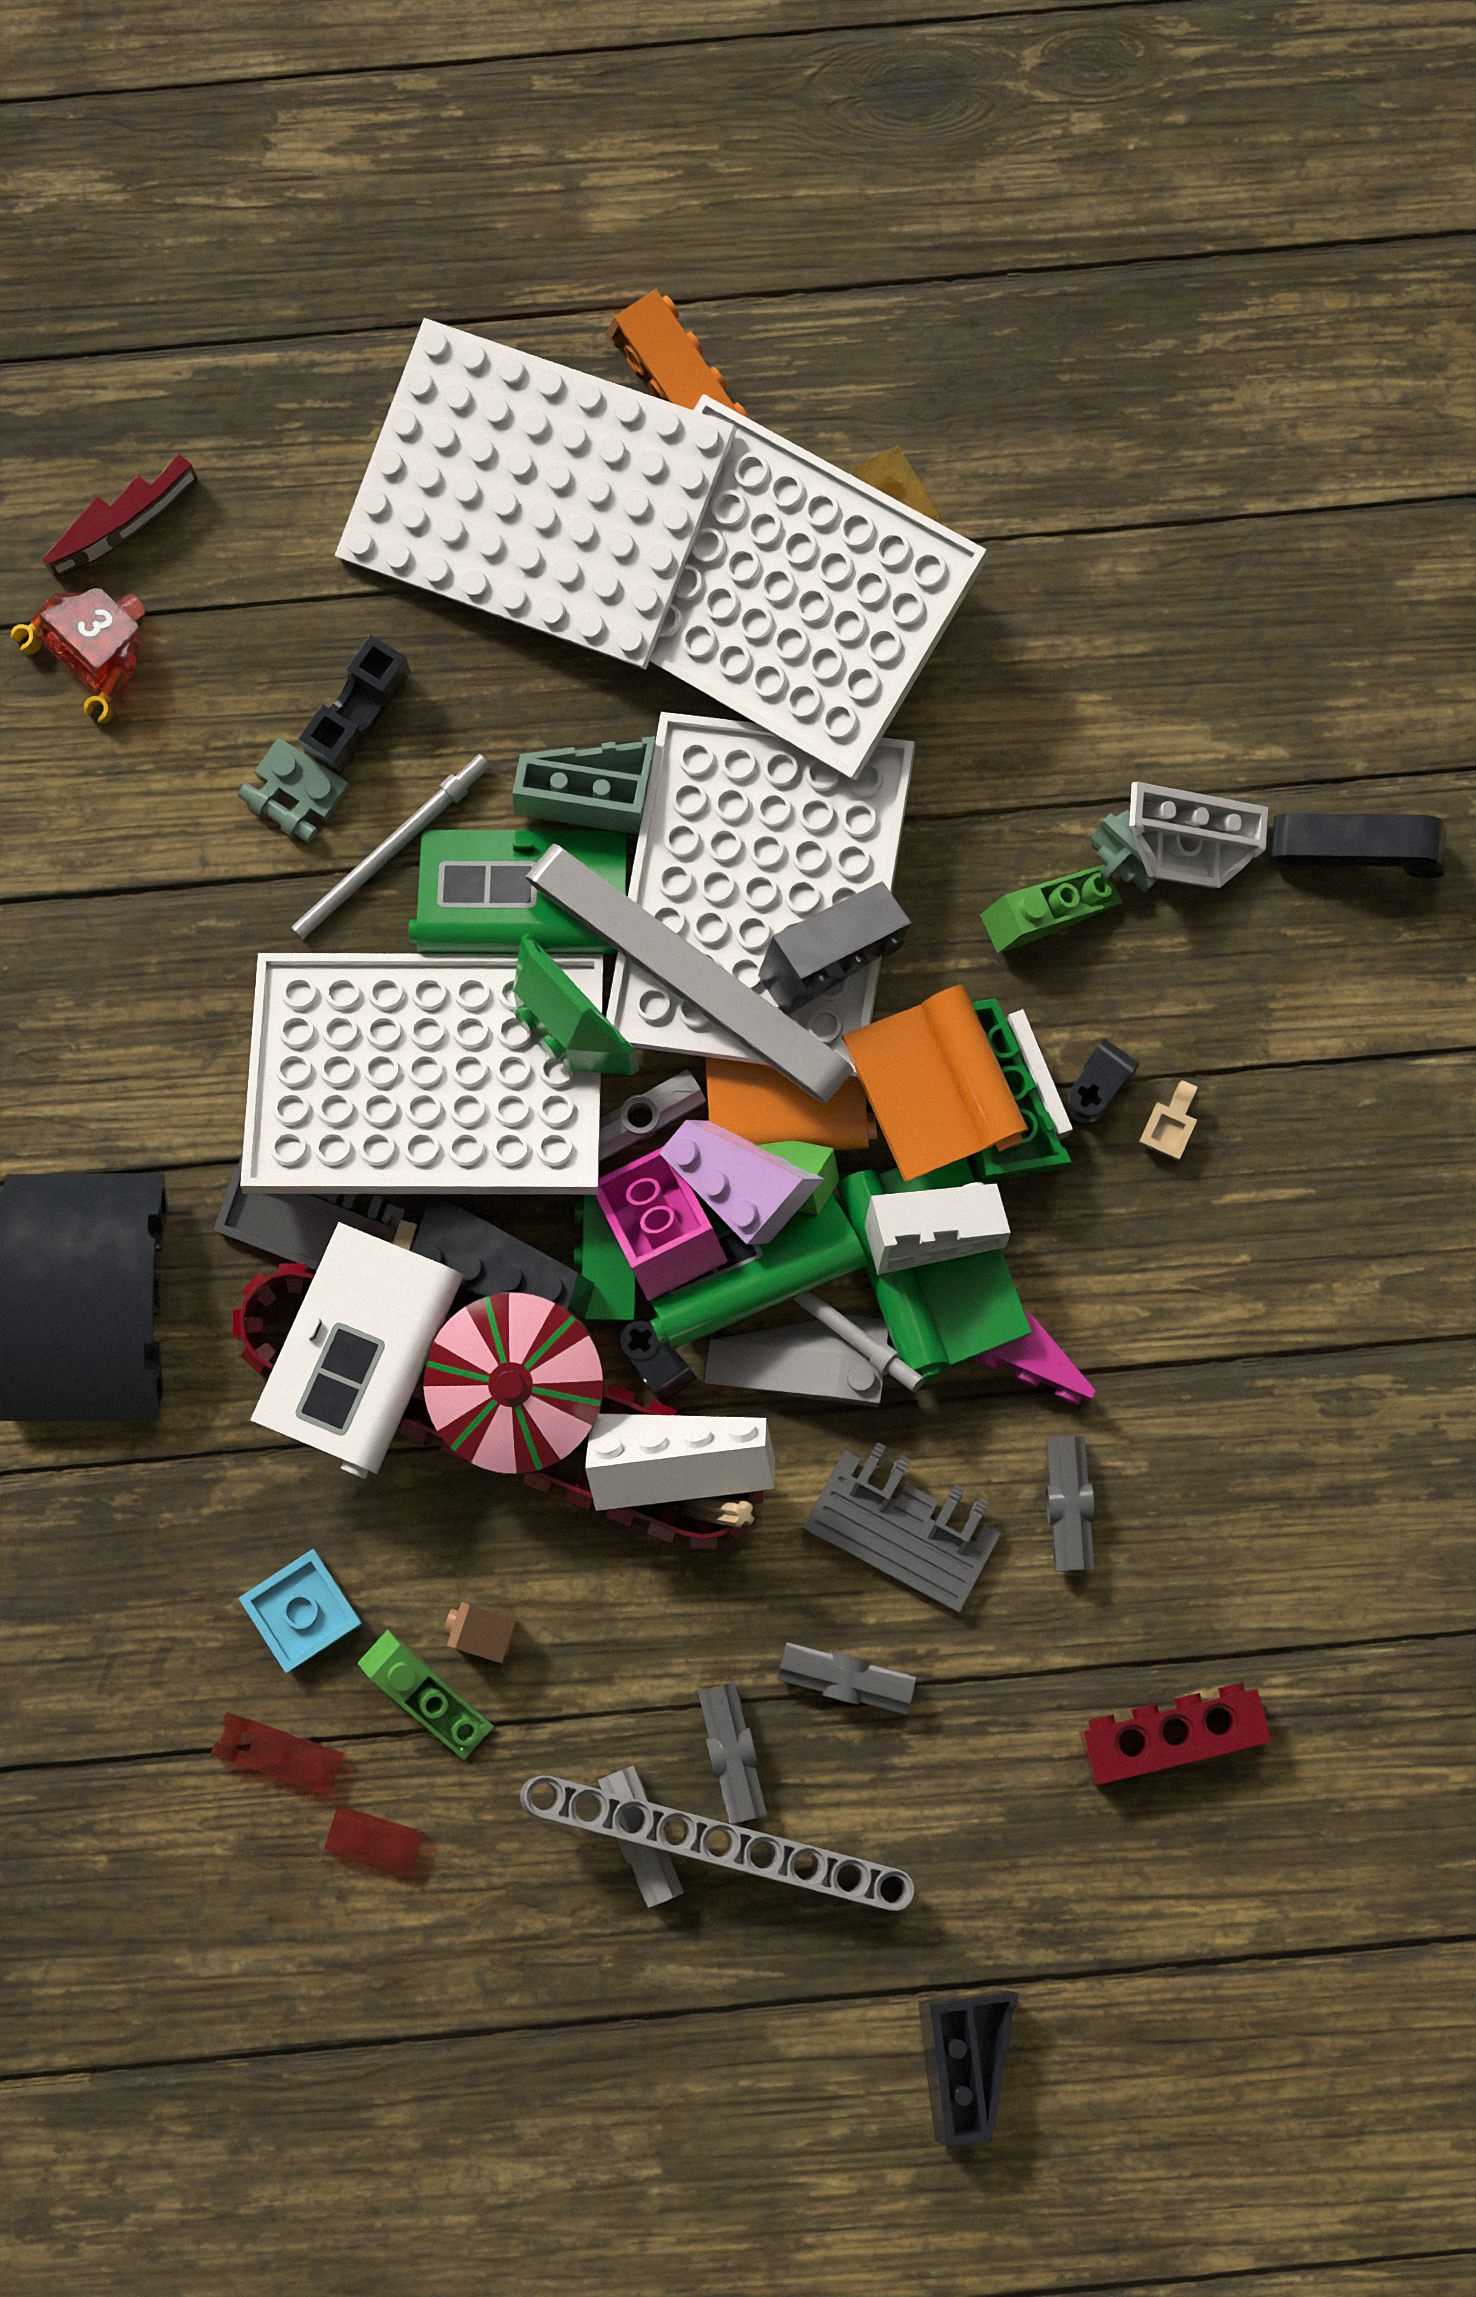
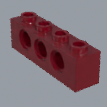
(1244, 1729)

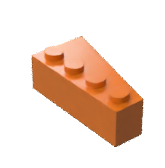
(667, 354)

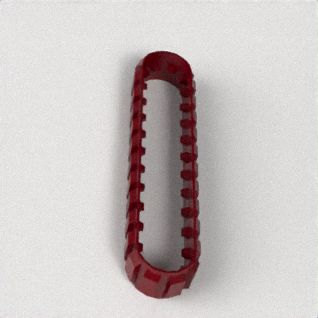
(294, 1276)

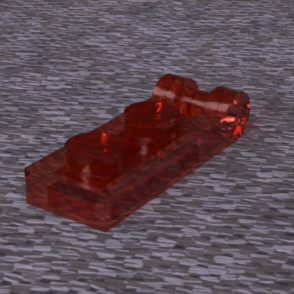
(279, 1754)

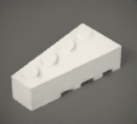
(676, 1458)

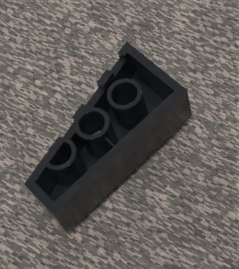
(495, 1260)

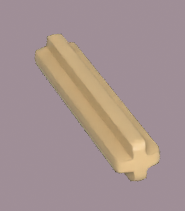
(718, 1511)

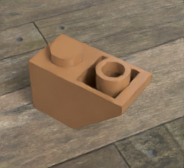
(480, 1632)

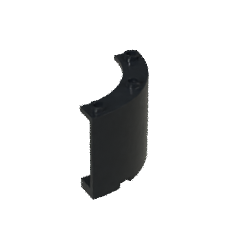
(80, 1296)

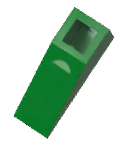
(605, 1265)

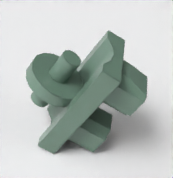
(1120, 851)

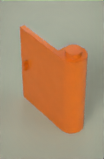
(935, 1084)
(770, 1108)

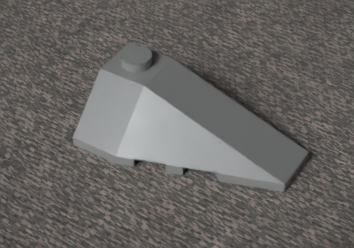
(799, 1362)

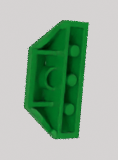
(565, 1017)

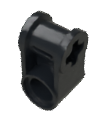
(1103, 1078)
(660, 1366)

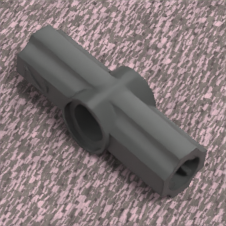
(1070, 1504)
(846, 1678)
(732, 1753)

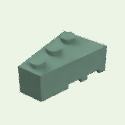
(586, 786)

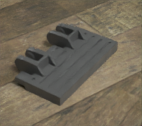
(300, 1224)
(899, 1532)

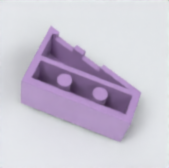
(739, 1180)

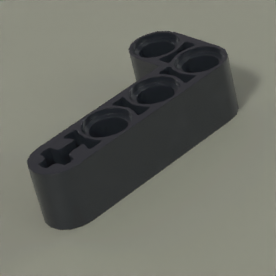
(1361, 840)

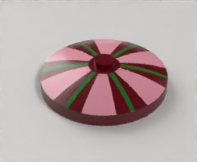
(514, 1382)

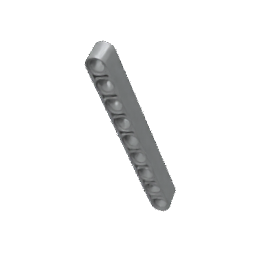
(690, 974)
(739, 1843)

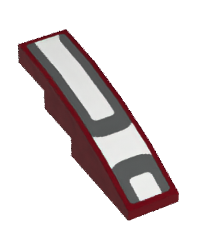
(107, 526)

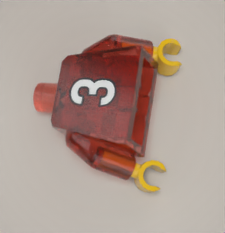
(90, 638)

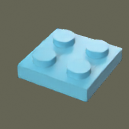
(300, 1611)

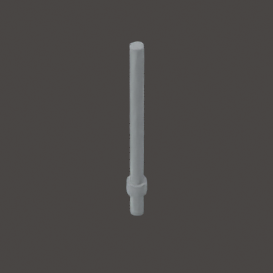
(452, 790)
(881, 1356)

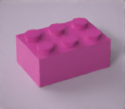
(658, 1224)

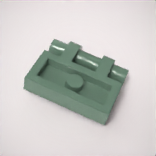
(300, 779)

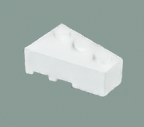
(935, 1225)

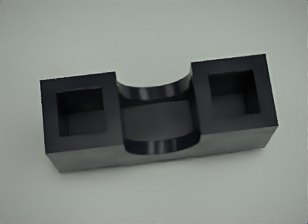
(371, 685)

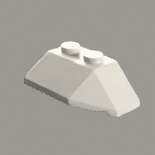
(1194, 834)

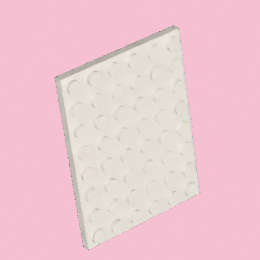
(536, 492)
(810, 597)
(742, 846)
(412, 1080)

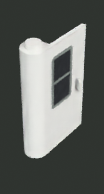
(374, 1339)

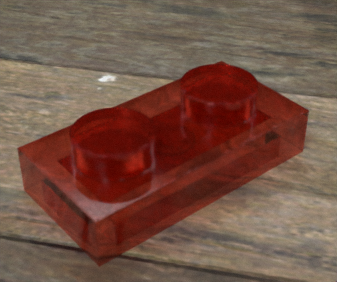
(374, 1840)

